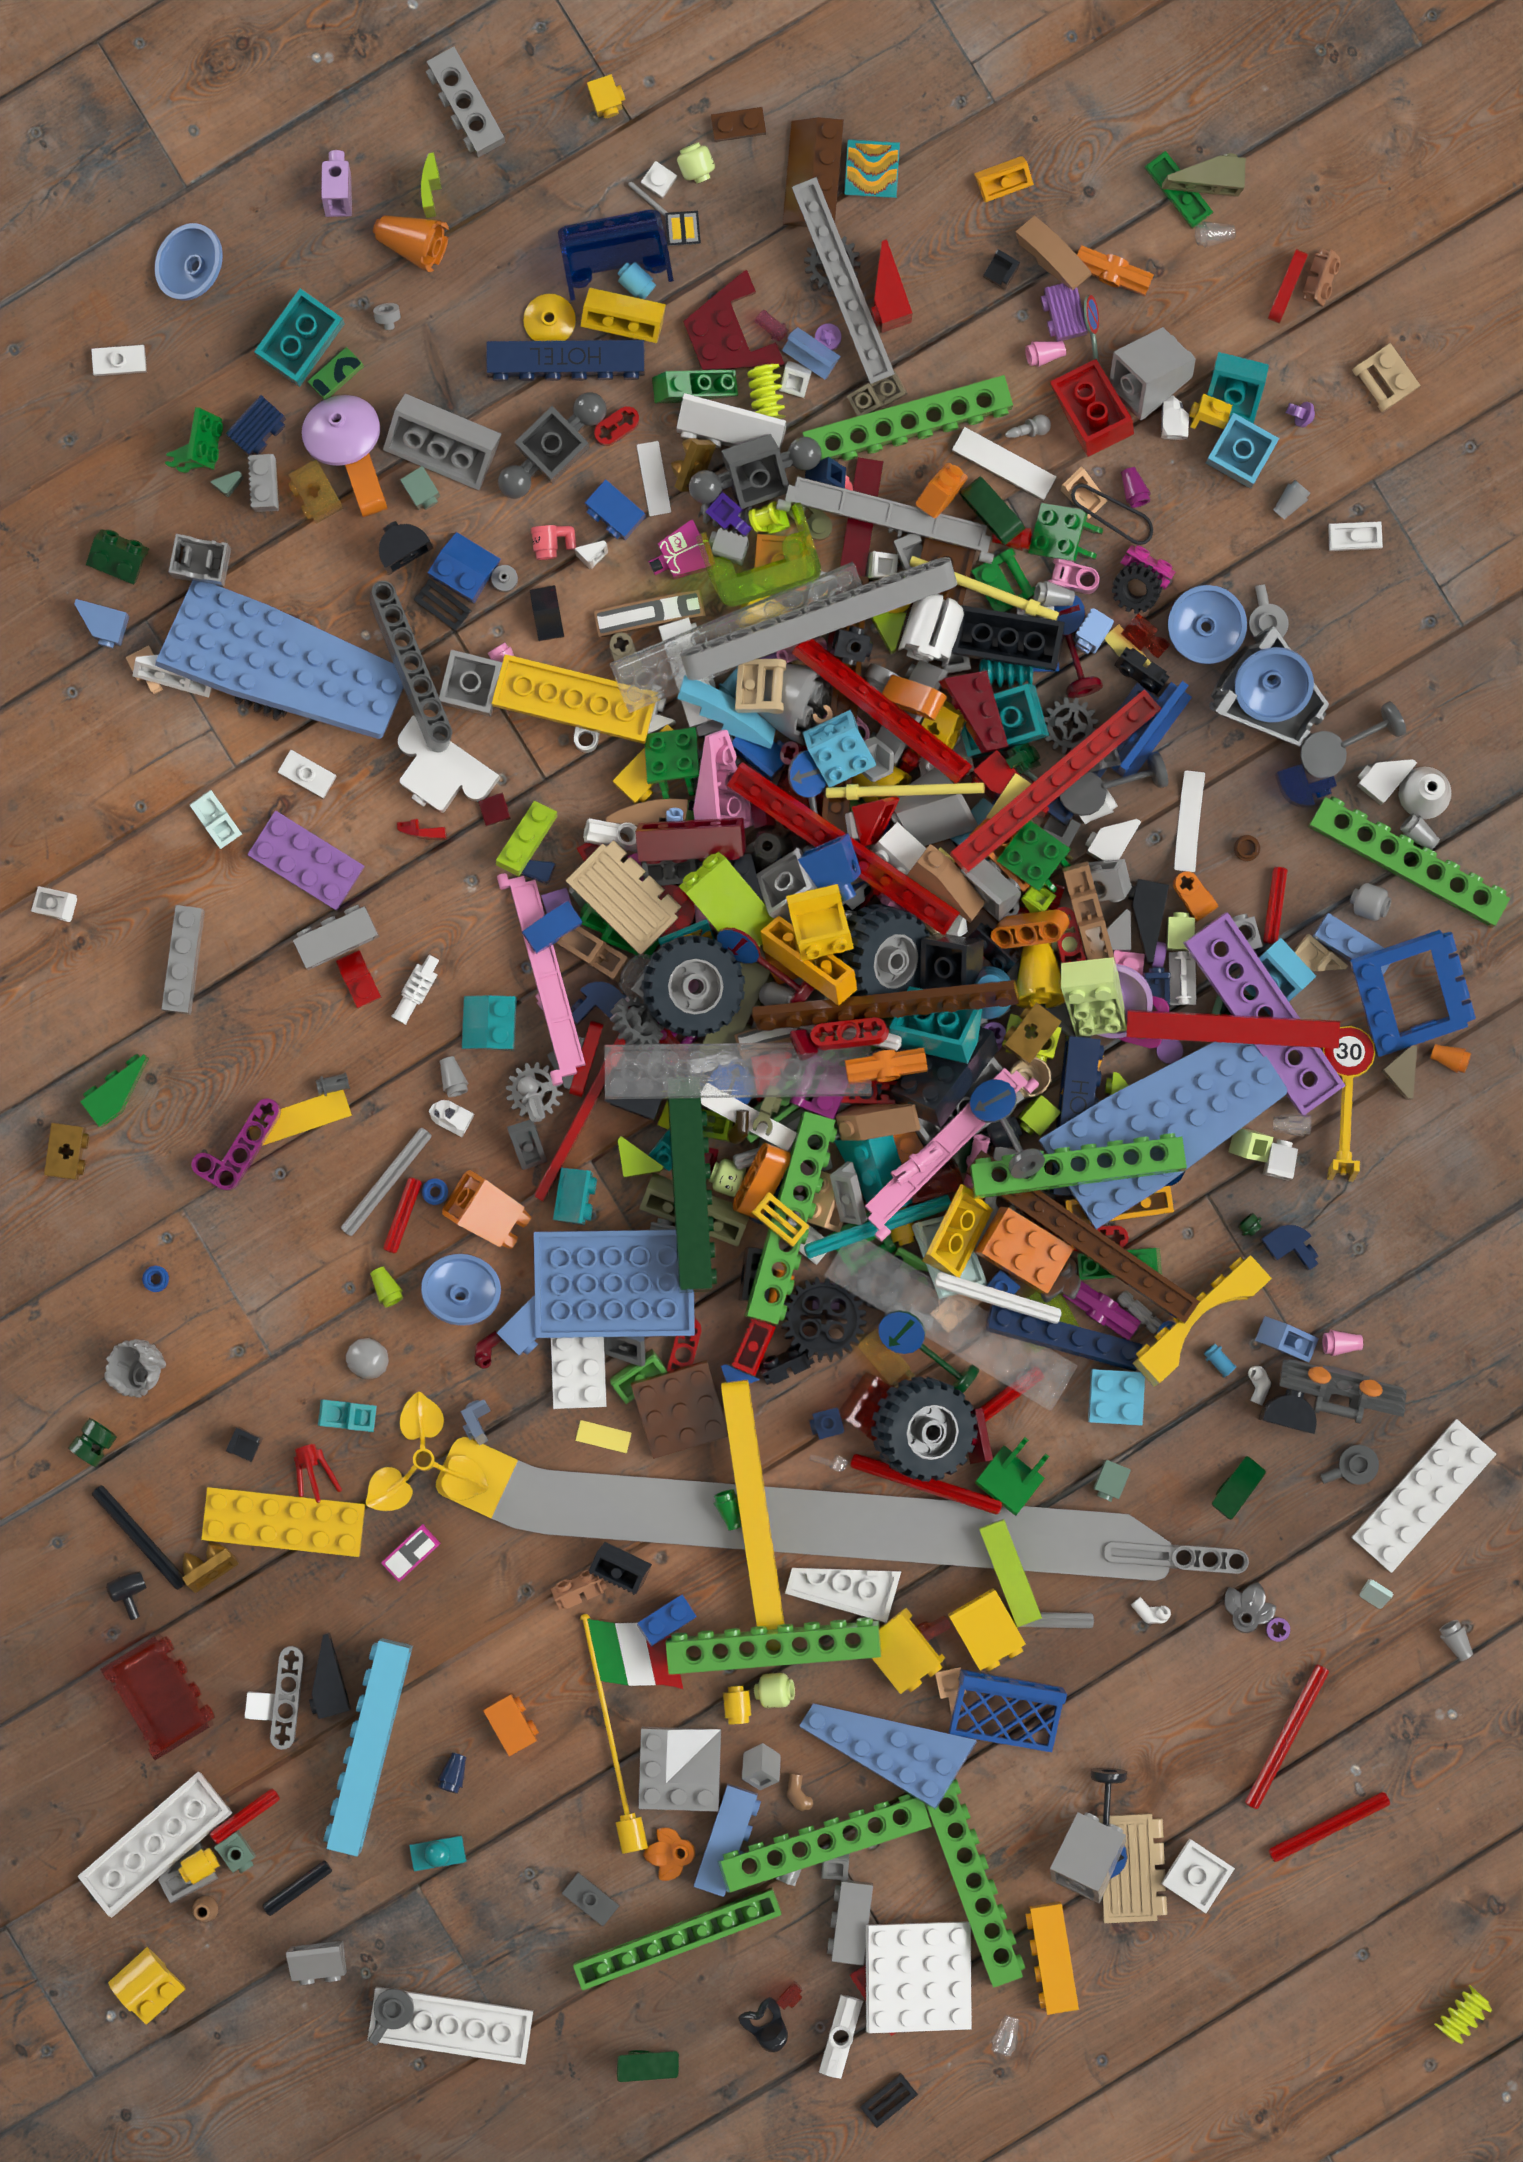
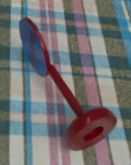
(1073, 618)
(747, 951)

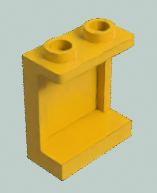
(819, 922)
(906, 1653)

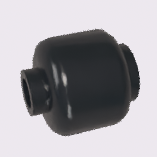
(998, 1135)

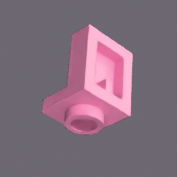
(1131, 960)

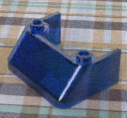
(611, 244)

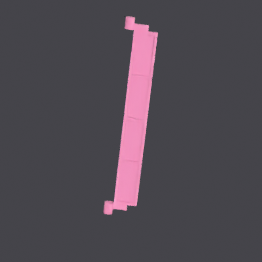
(548, 981)
(949, 1140)

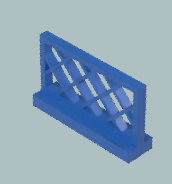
(1150, 734)
(1011, 1688)

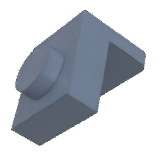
(471, 1414)

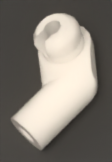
(1261, 1382)
(1151, 1615)

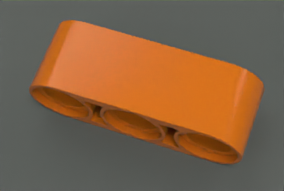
(366, 486)
(914, 697)
(1039, 922)
(761, 1178)

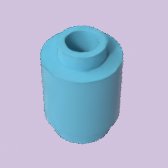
(636, 280)

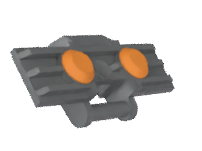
(1327, 1380)

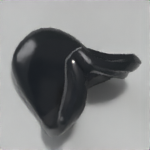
(771, 2035)

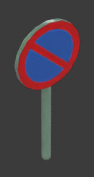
(1092, 321)

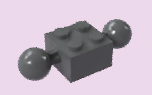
(552, 445)
(755, 470)

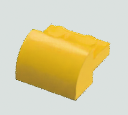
(146, 1986)

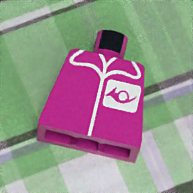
(679, 553)

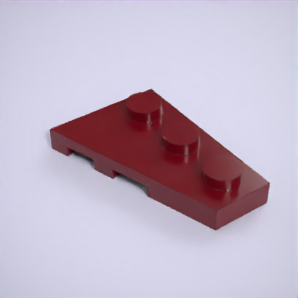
(977, 704)

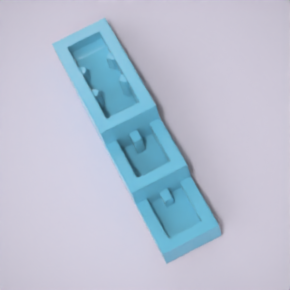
(721, 708)

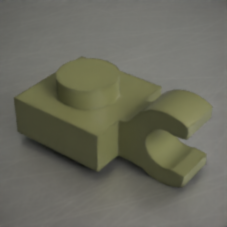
(769, 1105)

